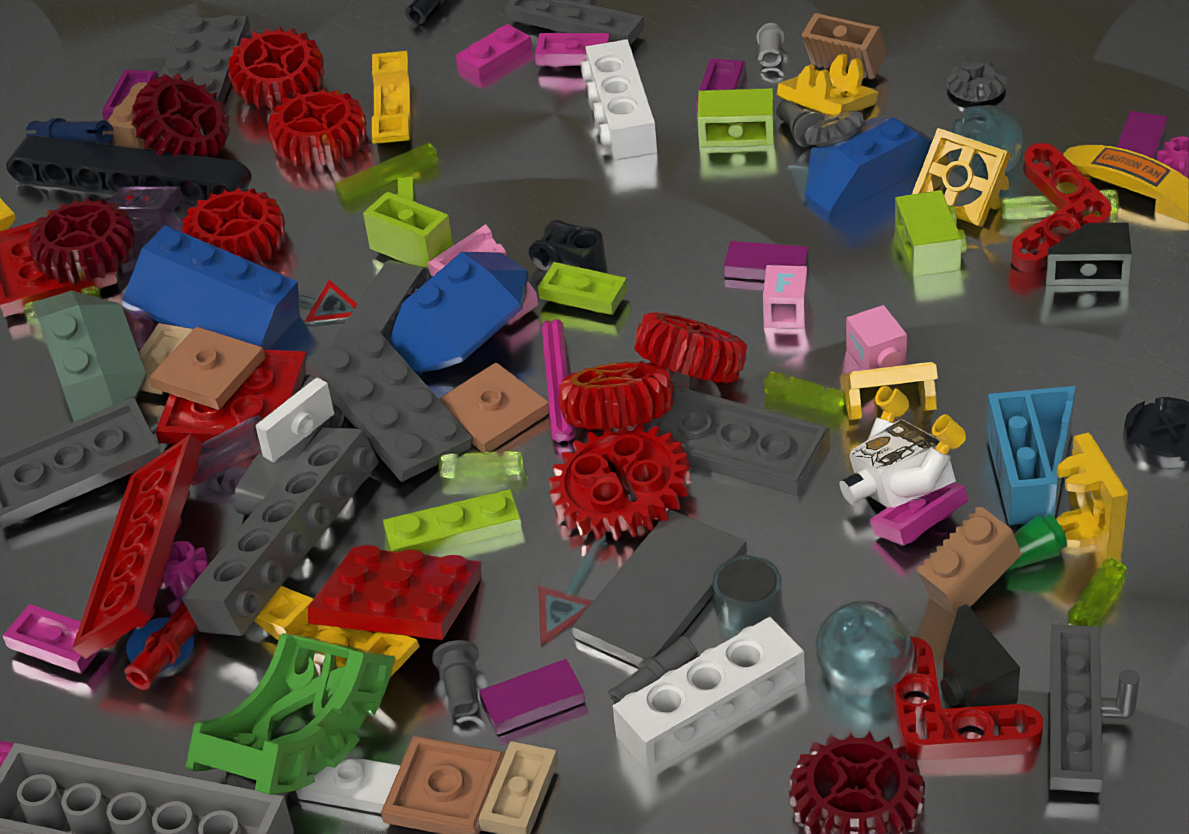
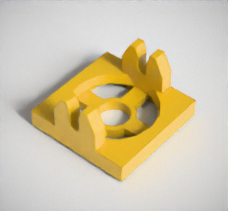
(830, 91)
(937, 168)
(922, 373)
(1098, 520)

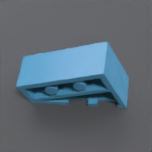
(1027, 442)

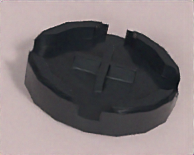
(1159, 432)

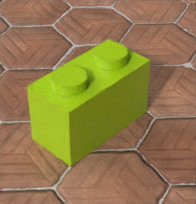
(735, 117)
(407, 230)
(929, 233)

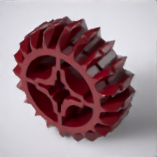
(184, 112)
(81, 241)
(858, 776)

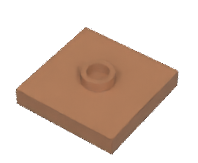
(207, 367)
(494, 407)
(441, 786)

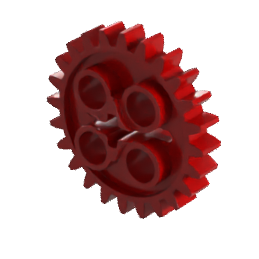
(593, 496)

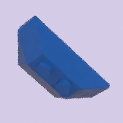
(864, 164)
(458, 310)

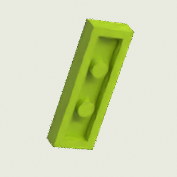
(454, 524)

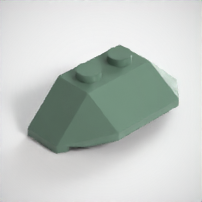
(90, 351)

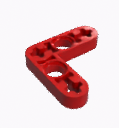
(1070, 206)
(943, 724)

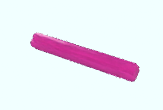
(556, 371)

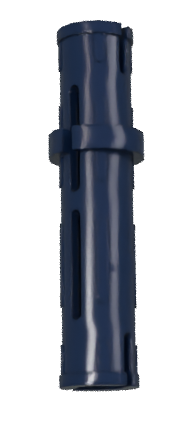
(77, 131)

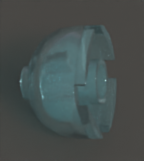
(992, 127)
(863, 648)

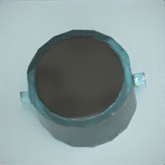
(747, 592)

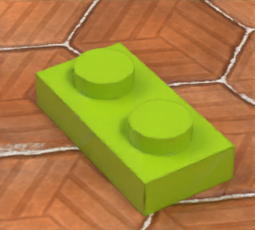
(583, 288)

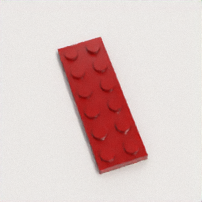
(138, 548)

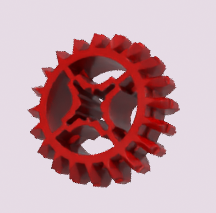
(275, 67)
(317, 128)
(238, 223)
(690, 347)
(615, 395)

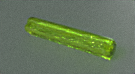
(386, 172)
(1041, 207)

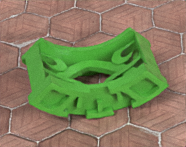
(340, 700)

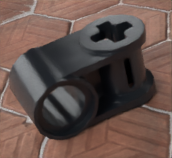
(569, 246)

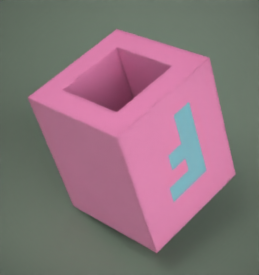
(785, 297)
(876, 339)

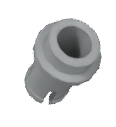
(770, 39)

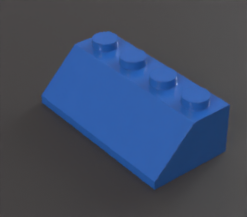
(209, 288)

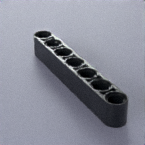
(110, 167)

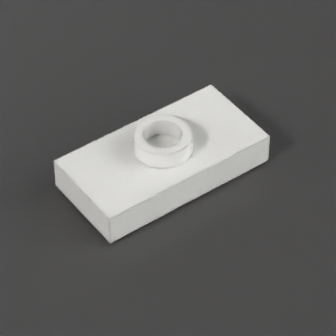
(294, 419)
(352, 784)

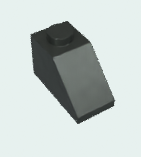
(1091, 256)
(977, 665)

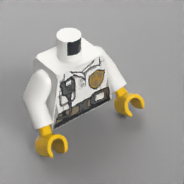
(900, 458)

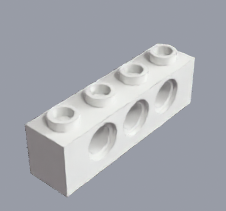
(619, 100)
(709, 693)

